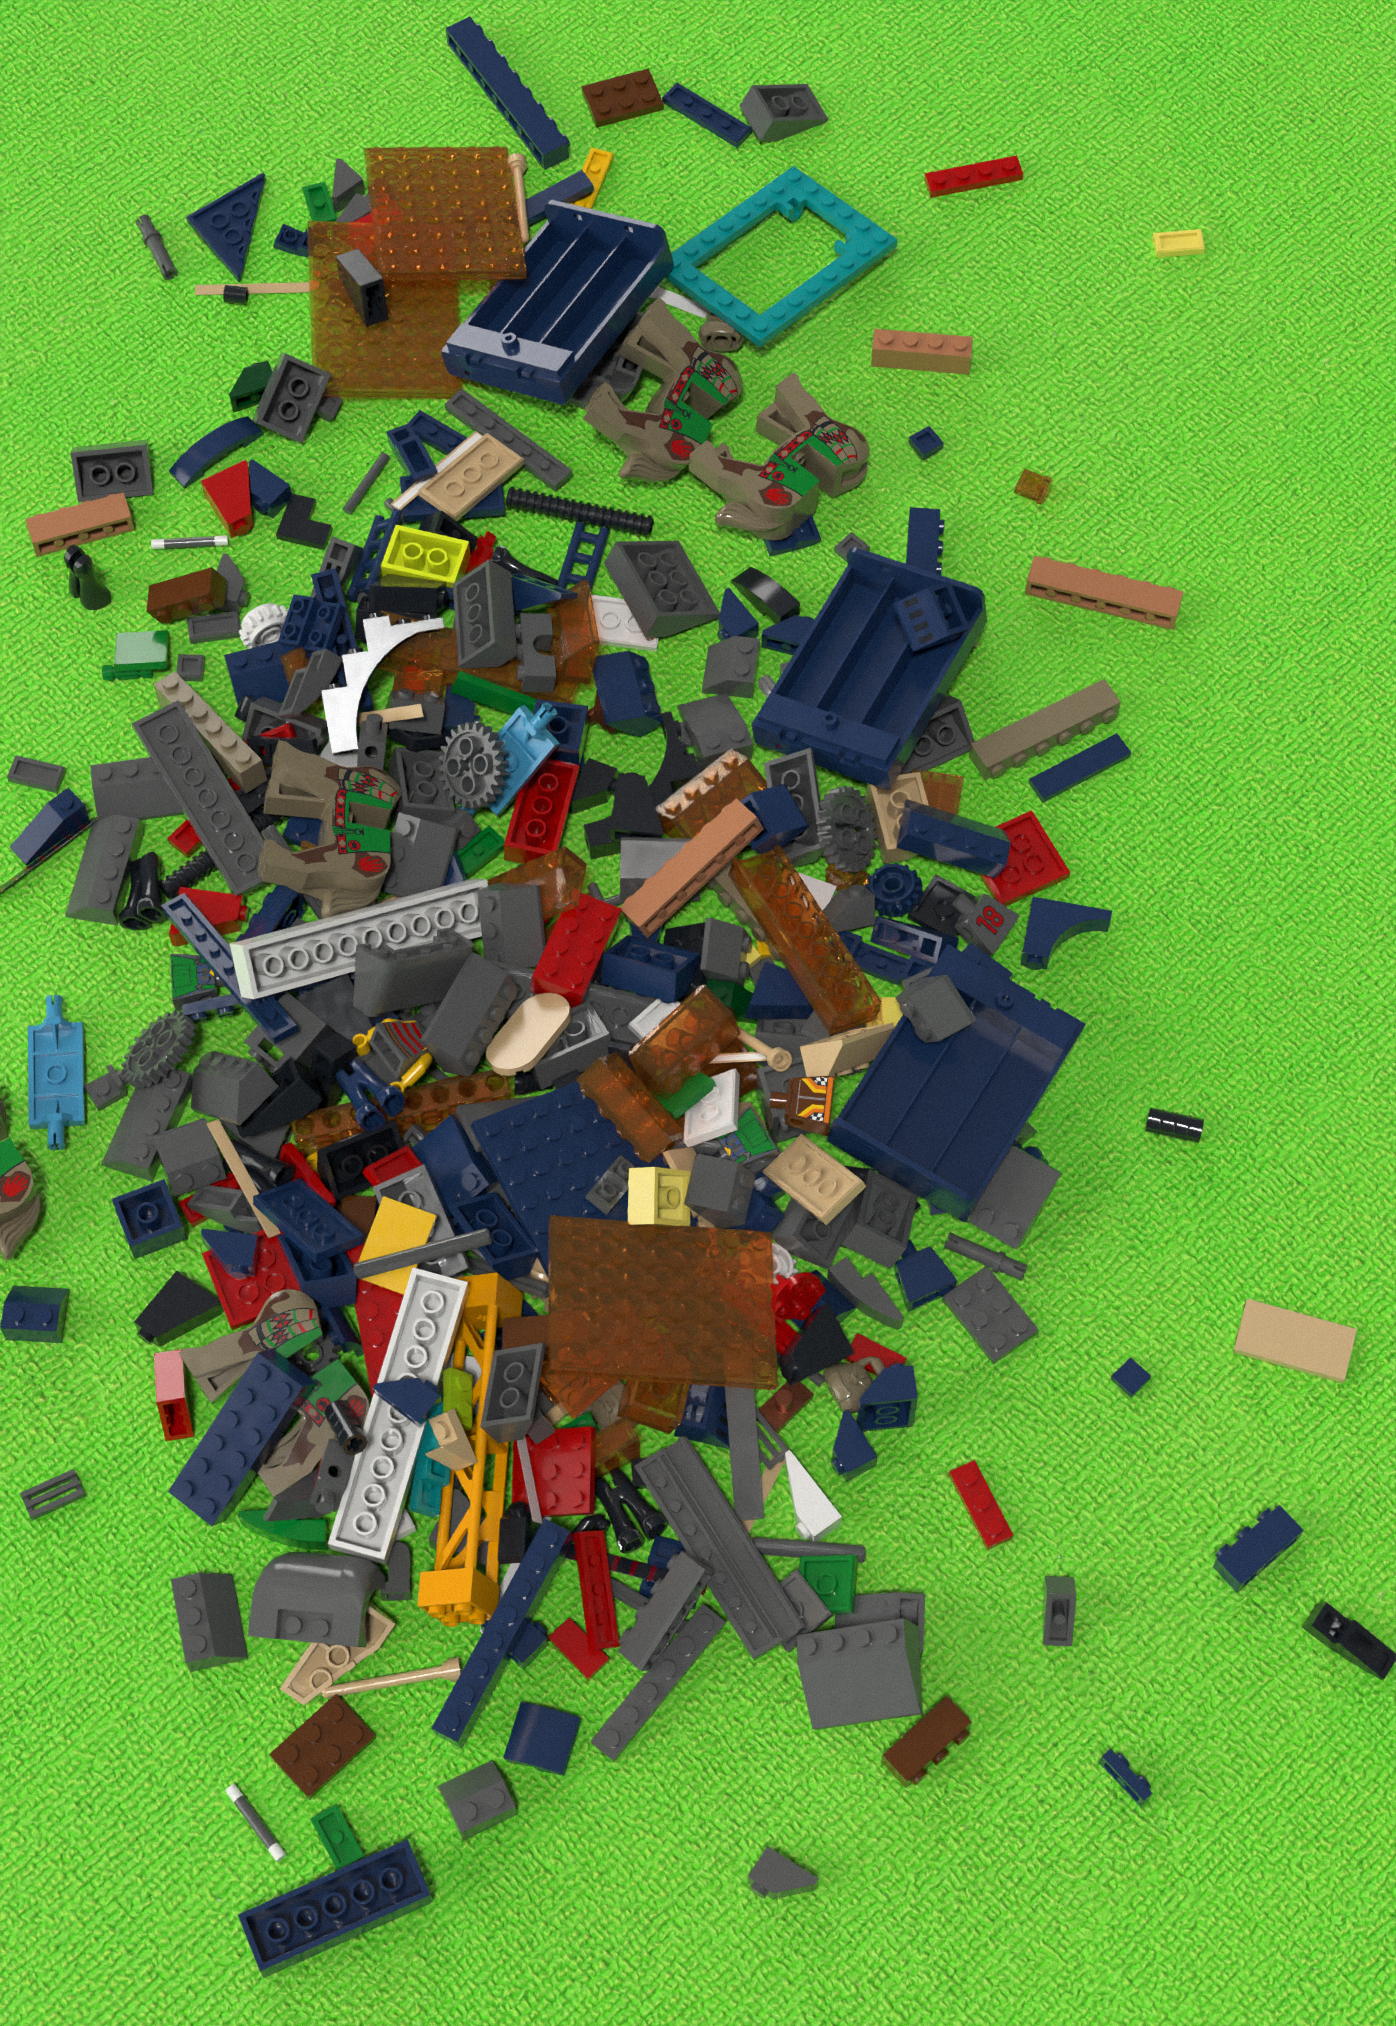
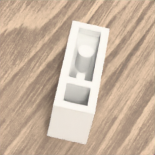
(811, 1508)

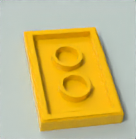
(394, 1230)

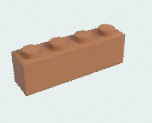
(921, 351)
(80, 524)

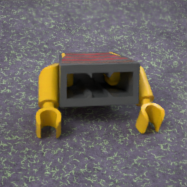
(399, 1048)

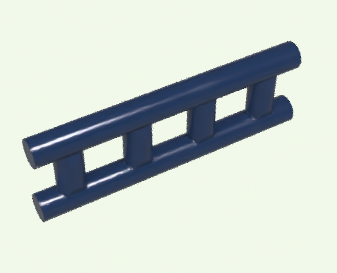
(372, 544)
(591, 560)

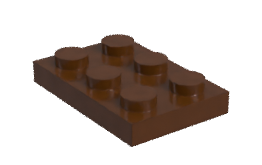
(622, 98)
(322, 1746)

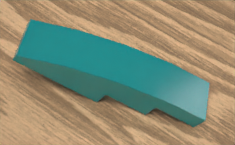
(429, 1474)

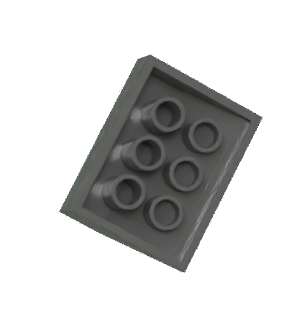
(660, 586)
(861, 1673)

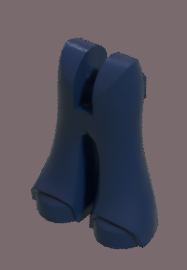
(364, 1079)

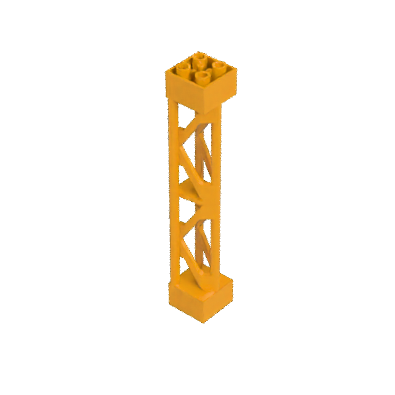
(452, 1591)

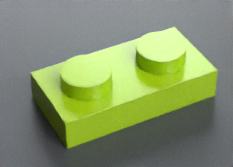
(458, 1395)

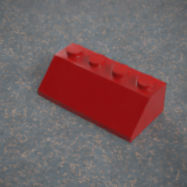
(540, 812)

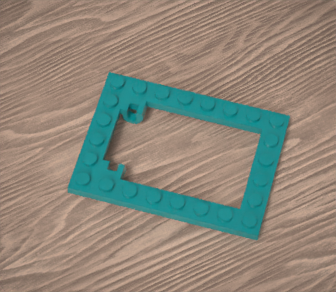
(862, 248)

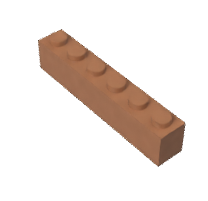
(1104, 592)
(691, 868)

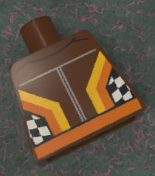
(806, 1103)

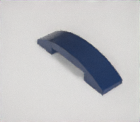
(212, 447)
(881, 963)

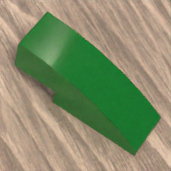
(293, 1533)

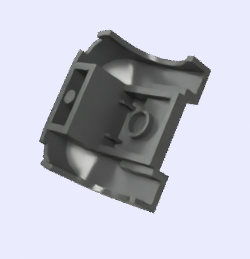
(613, 369)
(314, 1598)

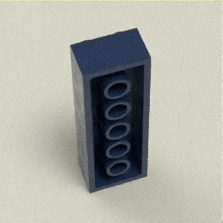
(241, 1436)
(335, 1908)

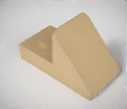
(454, 1446)

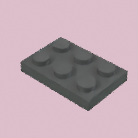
(990, 1315)

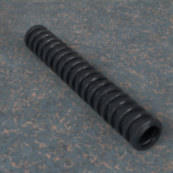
(579, 511)
(203, 863)

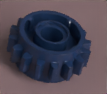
(898, 878)

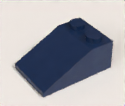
(454, 1163)

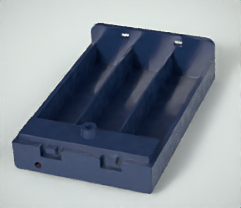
(578, 296)
(857, 683)
(954, 1107)

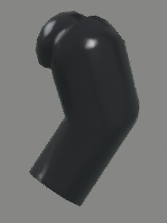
(592, 1523)

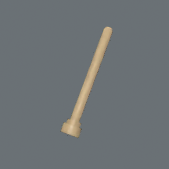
(518, 166)
(777, 1058)
(449, 1671)

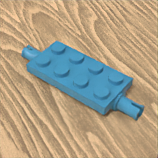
(527, 748)
(56, 1074)

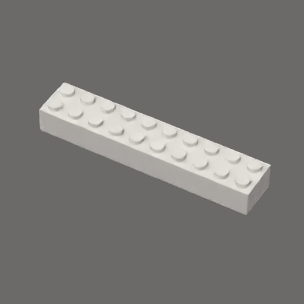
(328, 945)
(386, 1467)

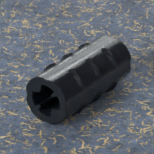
(1174, 1125)
(345, 1427)

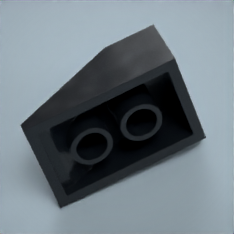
(291, 1101)

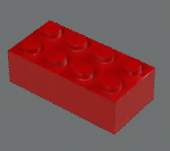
(576, 950)

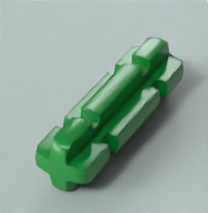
(109, 673)

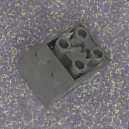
(886, 1607)

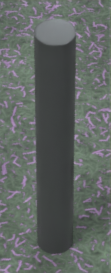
(366, 483)

